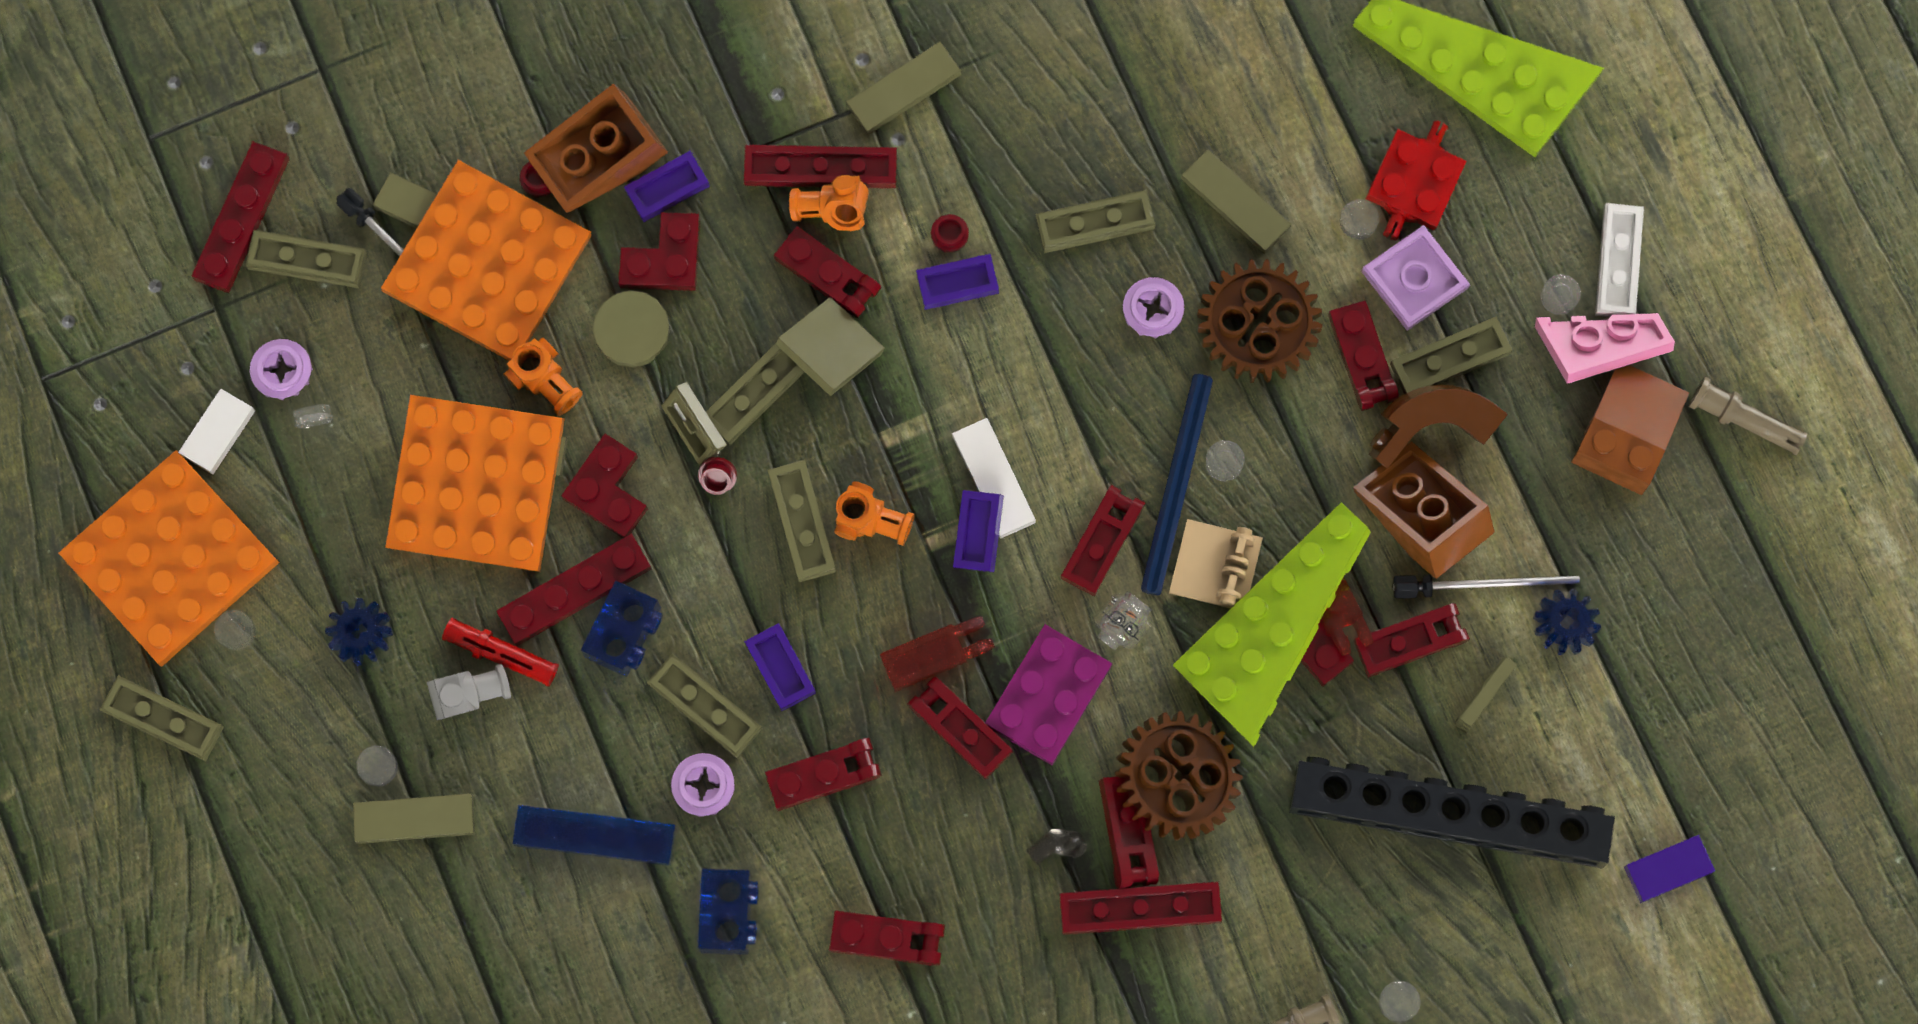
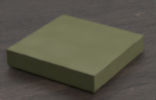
(830, 346)

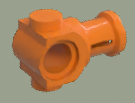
(838, 204)
(543, 377)
(874, 519)

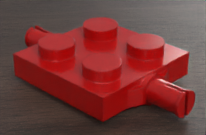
(1415, 180)

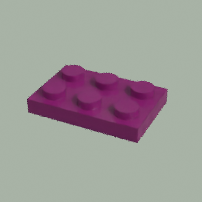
(1048, 694)

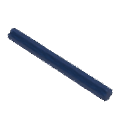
(1176, 484)

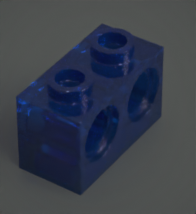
(612, 626)
(716, 911)

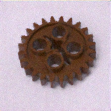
(1232, 302)
(1201, 752)

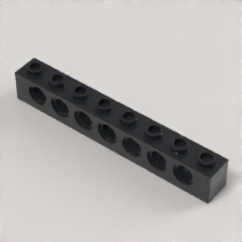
(1593, 825)

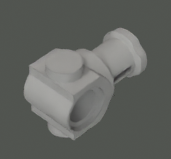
(463, 692)

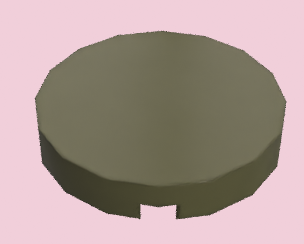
(631, 328)

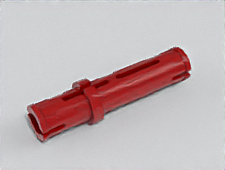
(487, 646)

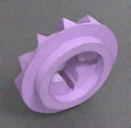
(1146, 292)
(268, 358)
(690, 771)

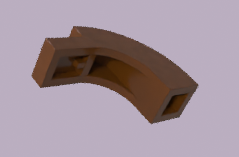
(1434, 405)

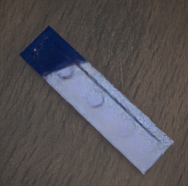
(594, 835)

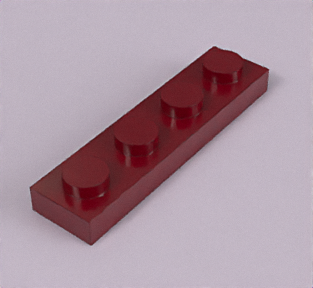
(818, 165)
(240, 217)
(573, 589)
(1140, 908)

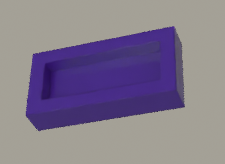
(666, 186)
(957, 281)
(978, 531)
(780, 667)
(1669, 869)

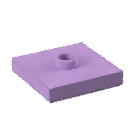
(1415, 277)

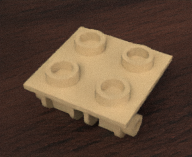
(1215, 563)

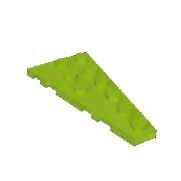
(1497, 77)
(1265, 634)

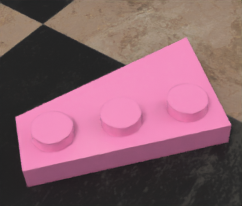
(1598, 346)

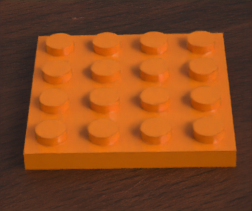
(486, 261)
(475, 483)
(168, 558)

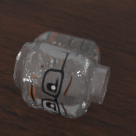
(1123, 621)

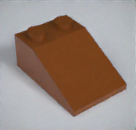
(595, 150)
(1631, 428)
(1426, 510)

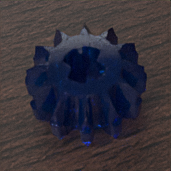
(350, 622)
(1581, 625)

